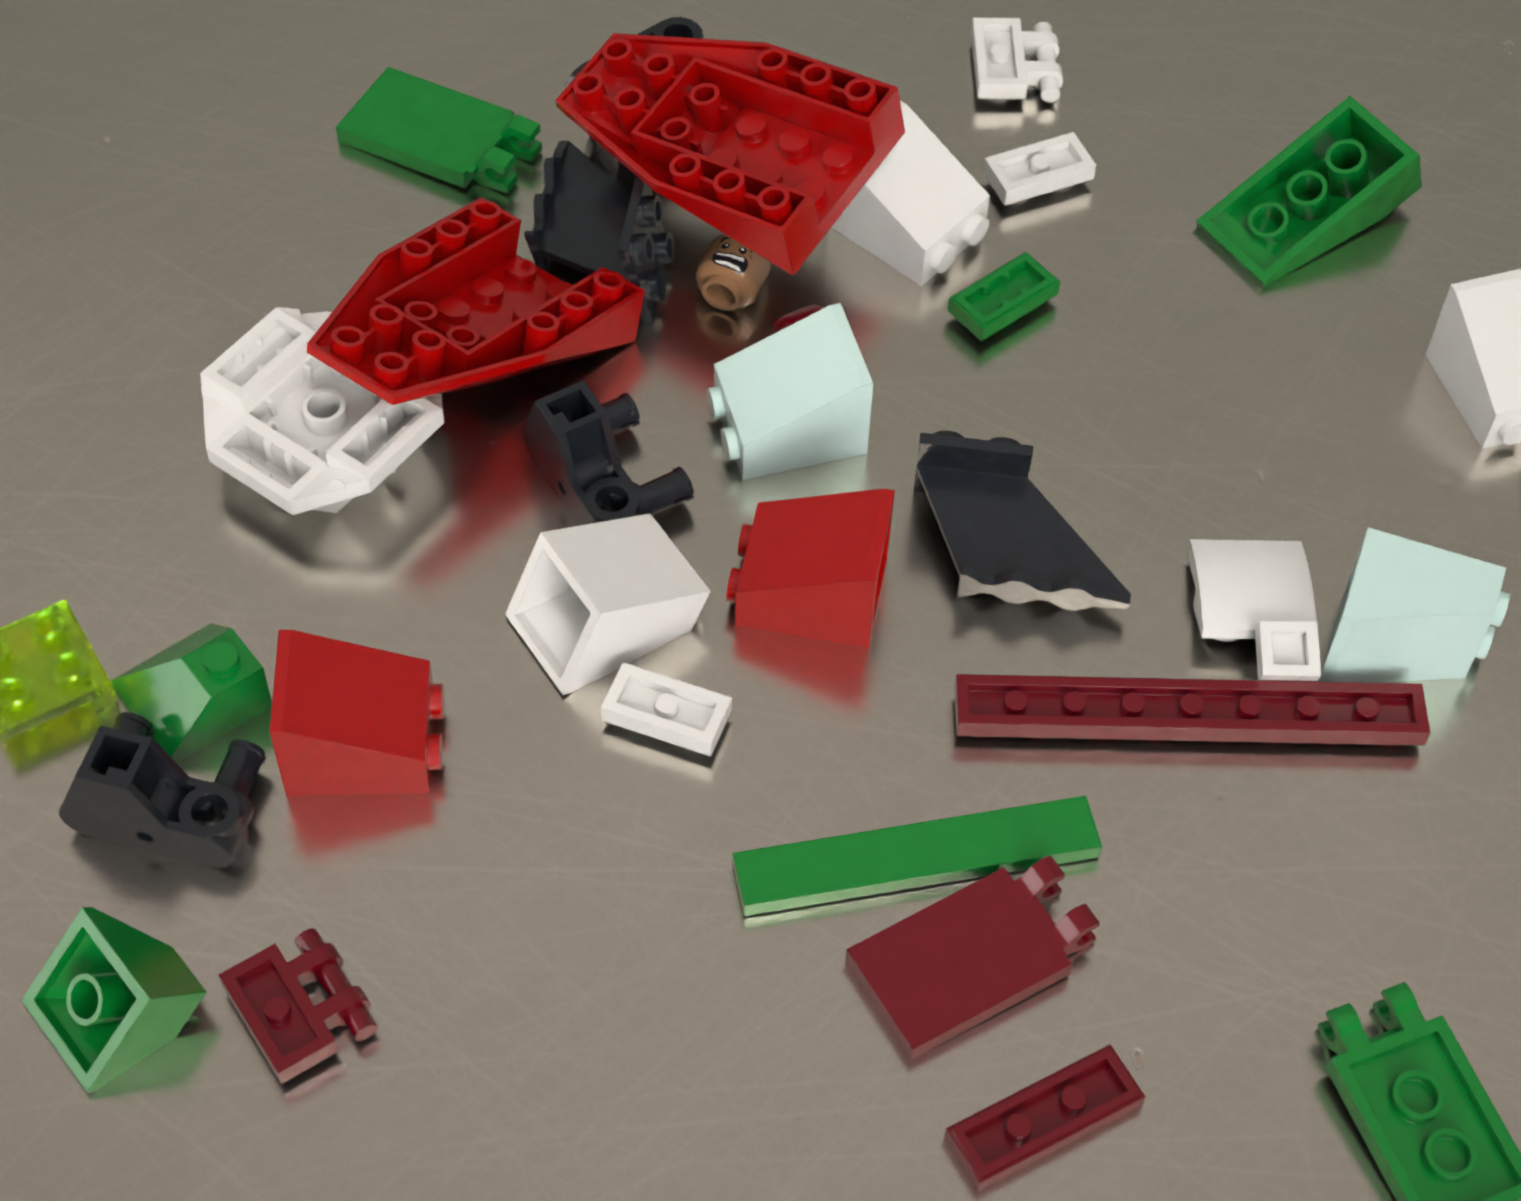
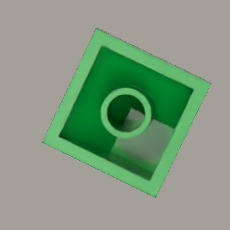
(196, 690)
(110, 997)

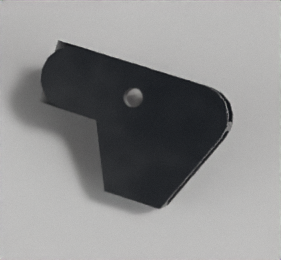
(578, 457)
(144, 800)

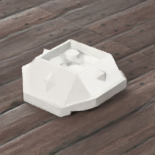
(301, 426)

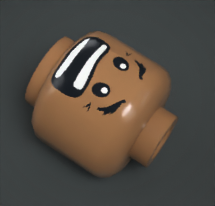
(731, 274)

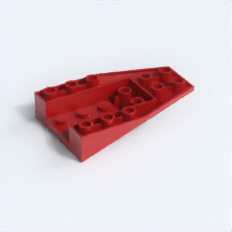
(739, 133)
(468, 311)

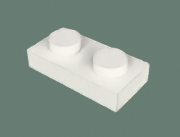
(1039, 168)
(666, 709)

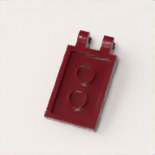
(970, 956)

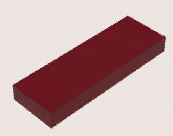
(1044, 1117)

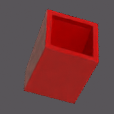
(814, 566)
(353, 718)

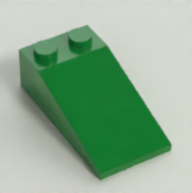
(1315, 193)

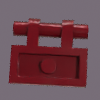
(280, 1013)

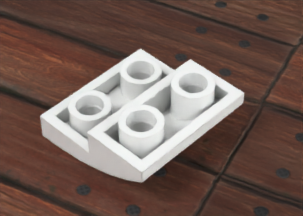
(1248, 583)

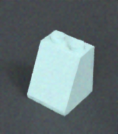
(794, 397)
(1413, 613)

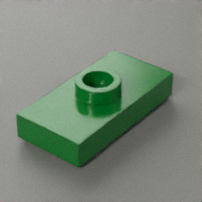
(1003, 296)

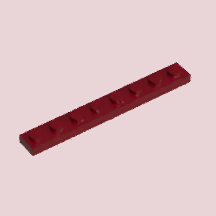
(1190, 709)

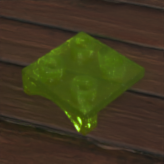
(48, 670)

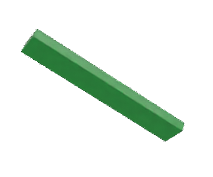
(914, 855)

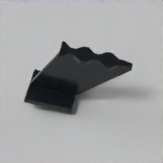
(596, 223)
(1005, 530)

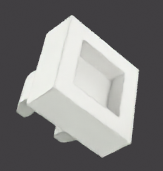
(1287, 650)

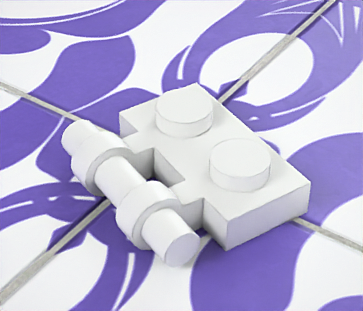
(1001, 64)

